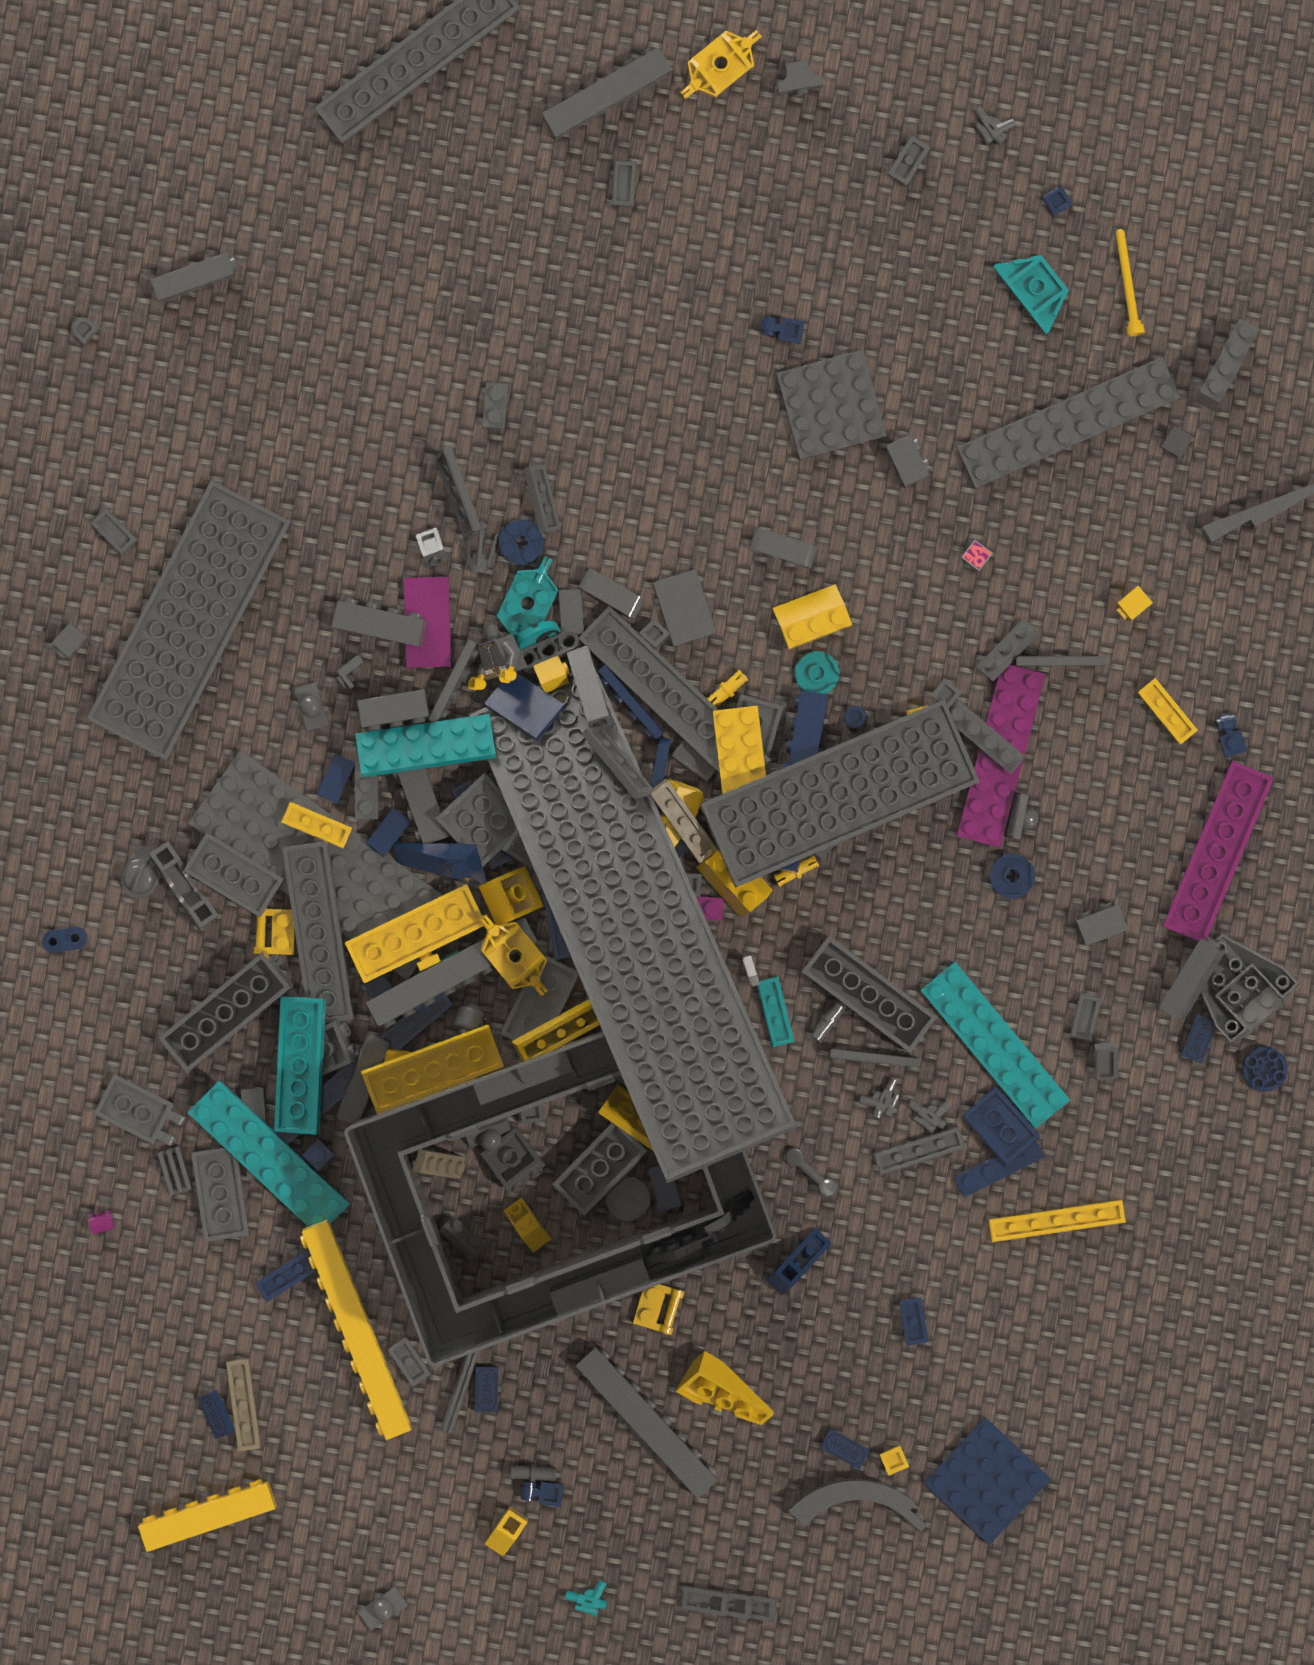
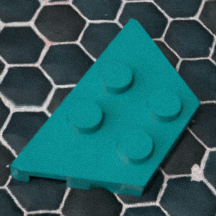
(1035, 288)

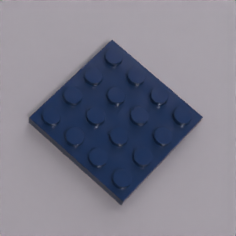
(987, 1480)

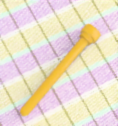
(1134, 325)

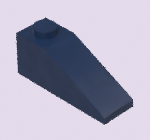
(798, 1262)

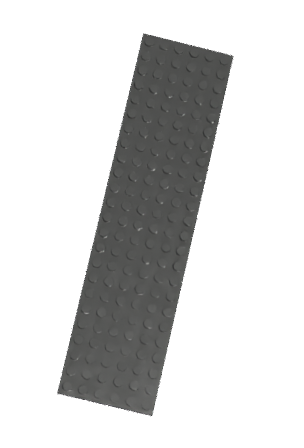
(639, 943)

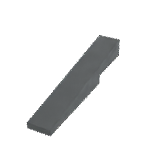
(1256, 514)

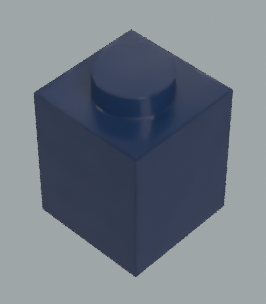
(319, 1154)

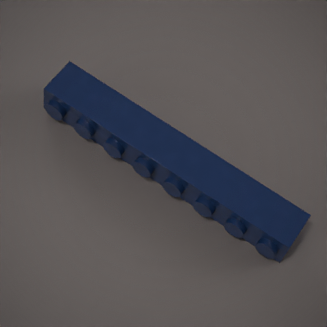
(807, 736)

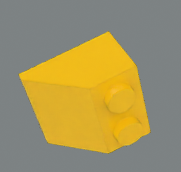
(511, 896)

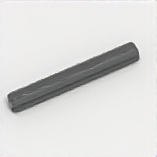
(459, 1392)

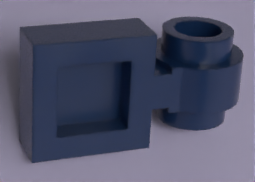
(790, 329)
(1232, 742)
(549, 1492)

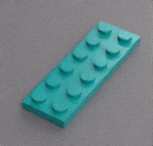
(425, 745)
(300, 1065)

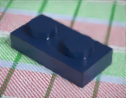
(913, 1321)

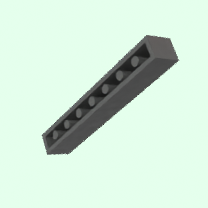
(435, 981)
(646, 1421)

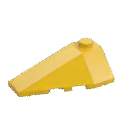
(691, 797)
(716, 1384)

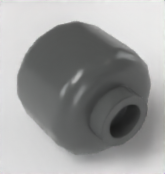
(469, 1018)

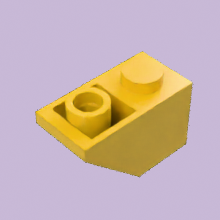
(527, 1225)
(506, 1531)

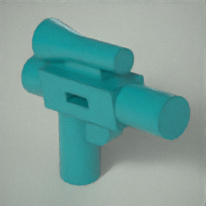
(590, 1600)

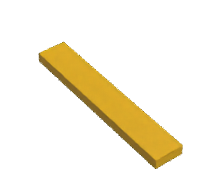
(1057, 1221)

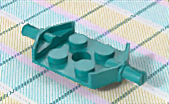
(533, 585)

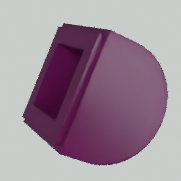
(101, 1222)

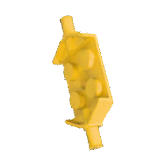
(707, 77)
(500, 942)

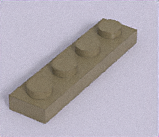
(683, 821)
(439, 1164)
(243, 1404)

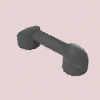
(795, 1158)

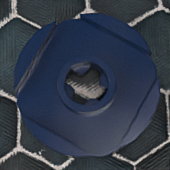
(510, 549)
(1021, 867)

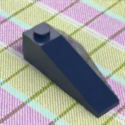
(448, 861)

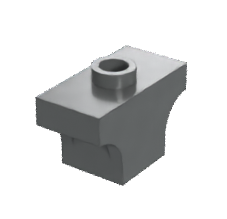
(799, 79)

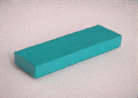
(775, 1011)

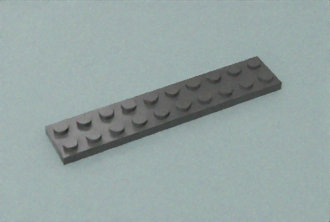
(411, 64)
(1068, 422)
(655, 682)

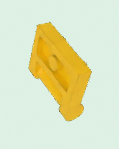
(282, 933)
(650, 1307)

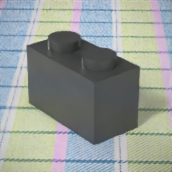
(907, 460)
(1101, 924)

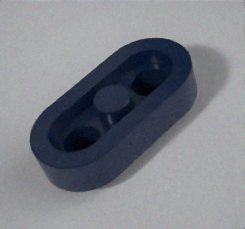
(64, 939)

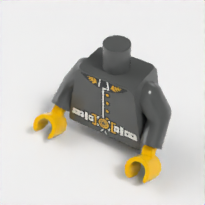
(499, 659)

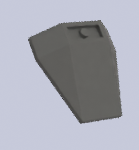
(1245, 990)

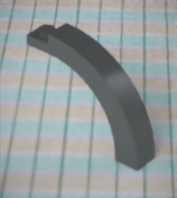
(855, 1489)

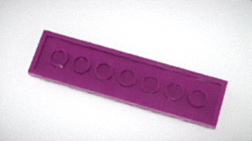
(1012, 717)
(1218, 851)

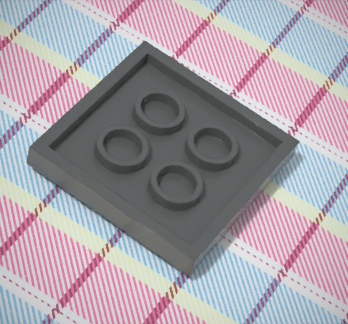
(479, 818)

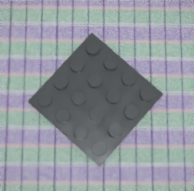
(831, 404)

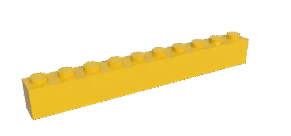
(357, 1330)

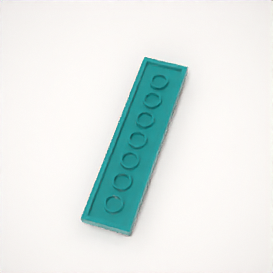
(995, 1045)
(267, 1156)

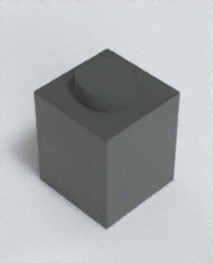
(69, 641)

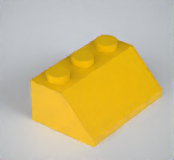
(812, 617)
(742, 898)

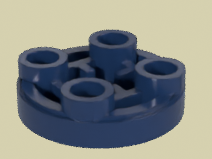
(1264, 1069)

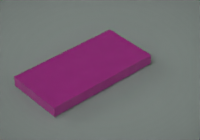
(431, 599)

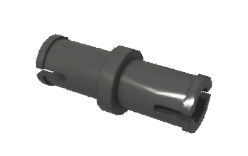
(828, 1020)
(533, 1473)

